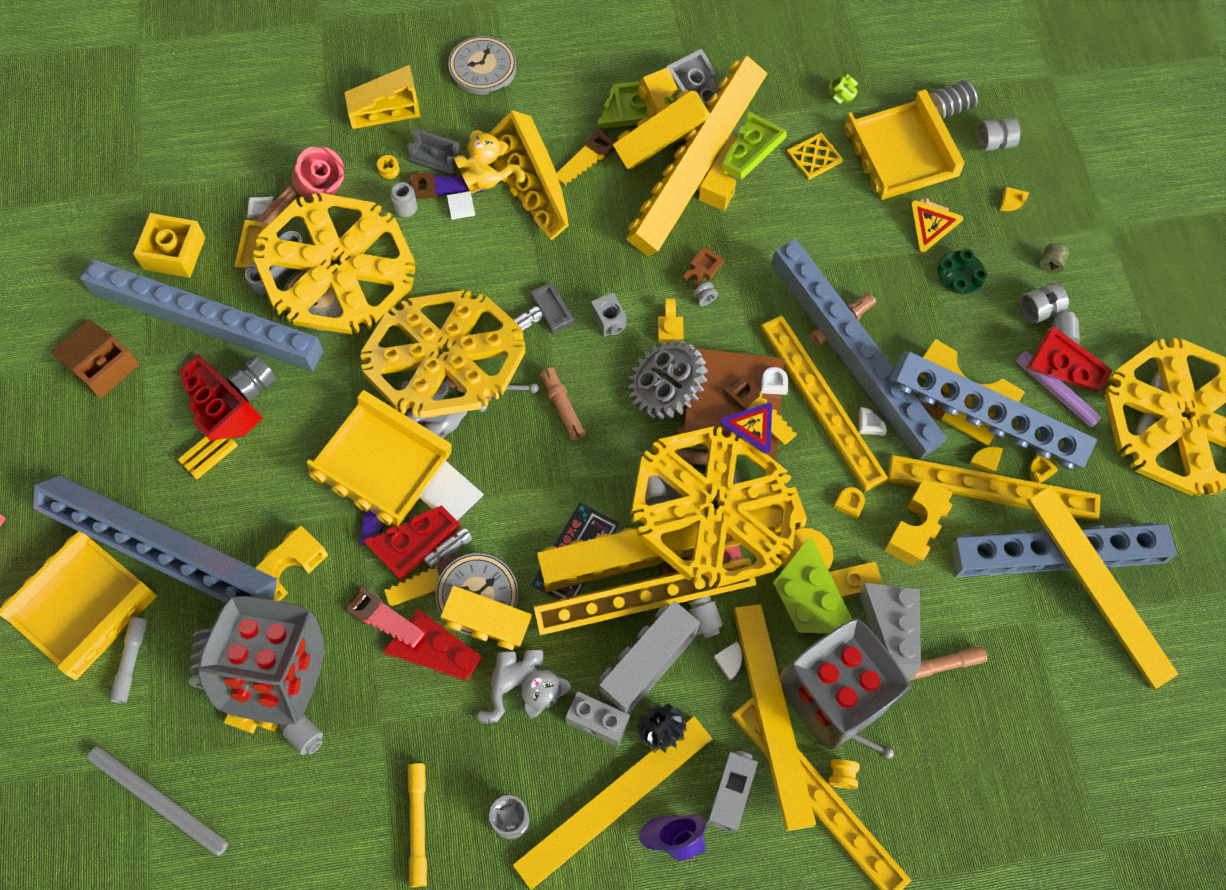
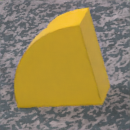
(1012, 199)
(987, 459)
(1041, 469)

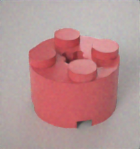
(311, 163)

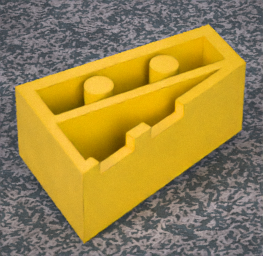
(383, 100)

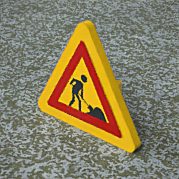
(932, 223)

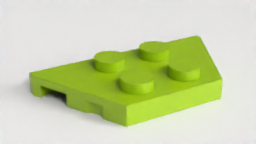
(625, 106)
(811, 593)

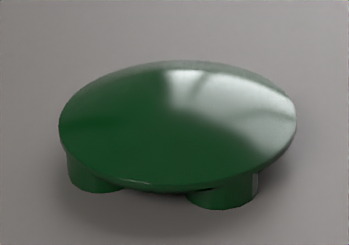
(962, 272)

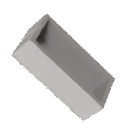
(648, 658)

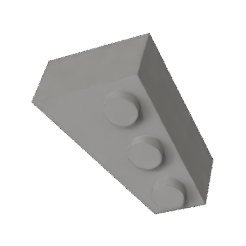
(895, 620)

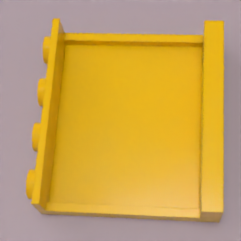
(905, 147)
(380, 460)
(77, 604)

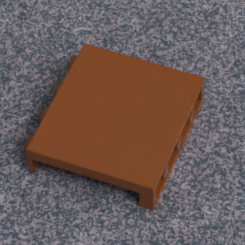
(723, 372)

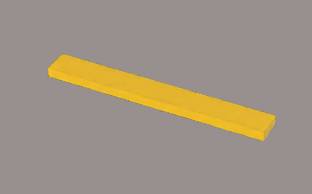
(824, 404)
(988, 486)
(1102, 588)
(774, 719)
(609, 806)
(834, 814)

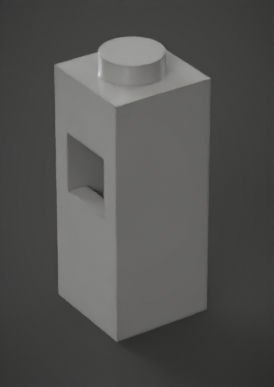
(732, 791)

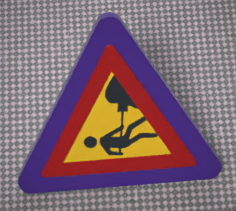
(752, 426)

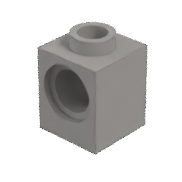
(607, 306)

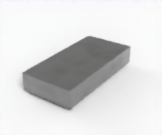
(552, 307)

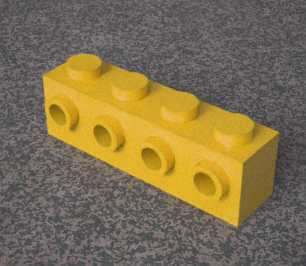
(662, 129)

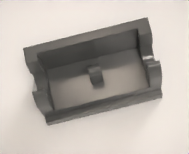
(434, 152)

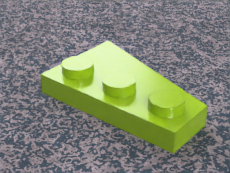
(754, 143)

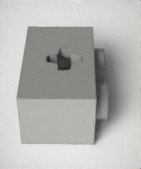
(597, 719)

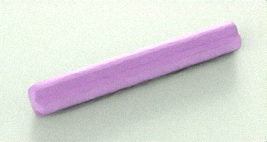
(1062, 393)

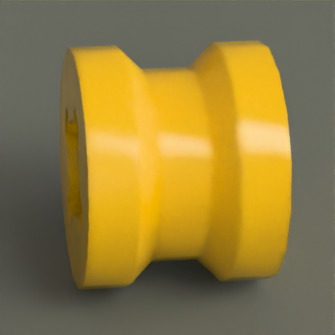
(844, 774)

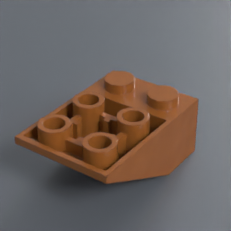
(95, 358)

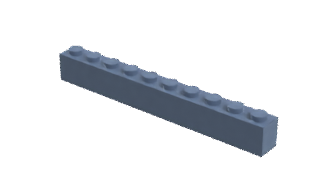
(203, 315)
(856, 349)
(151, 541)

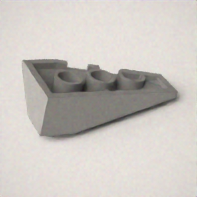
(694, 74)

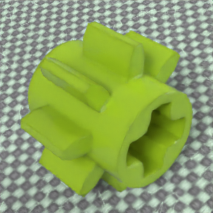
(843, 88)

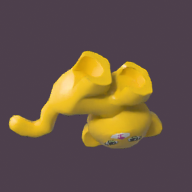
(483, 151)

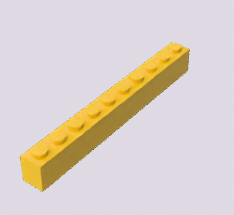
(695, 157)
(625, 552)

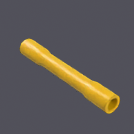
(417, 858)

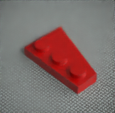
(1069, 362)

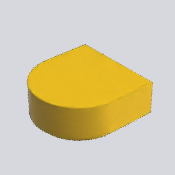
(850, 502)

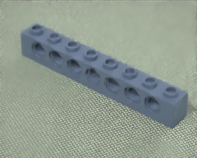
(1076, 443)
(967, 562)

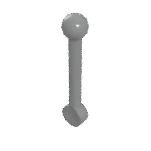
(533, 388)
(887, 752)

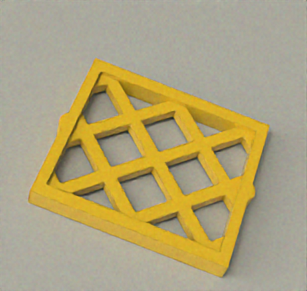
(822, 168)

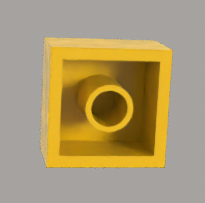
(169, 245)

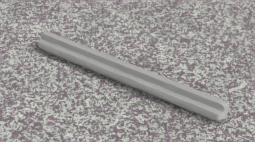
(158, 801)

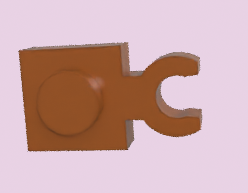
(703, 265)

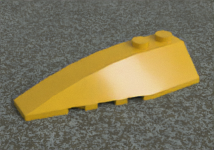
(541, 189)

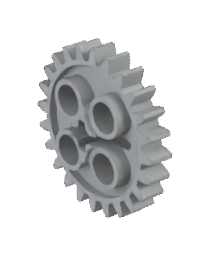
(678, 363)

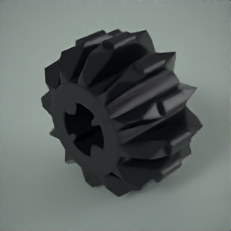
(661, 727)

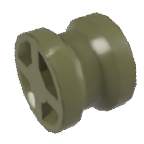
(1054, 258)

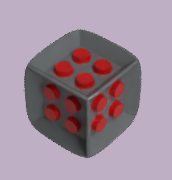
(262, 660)
(843, 683)

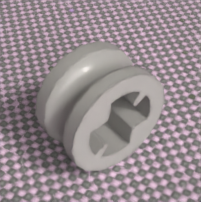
(705, 294)

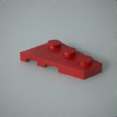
(408, 544)
(436, 650)

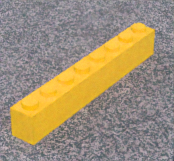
(631, 598)

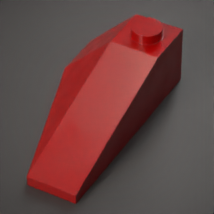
(216, 405)

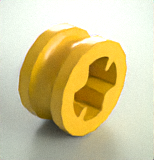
(388, 173)

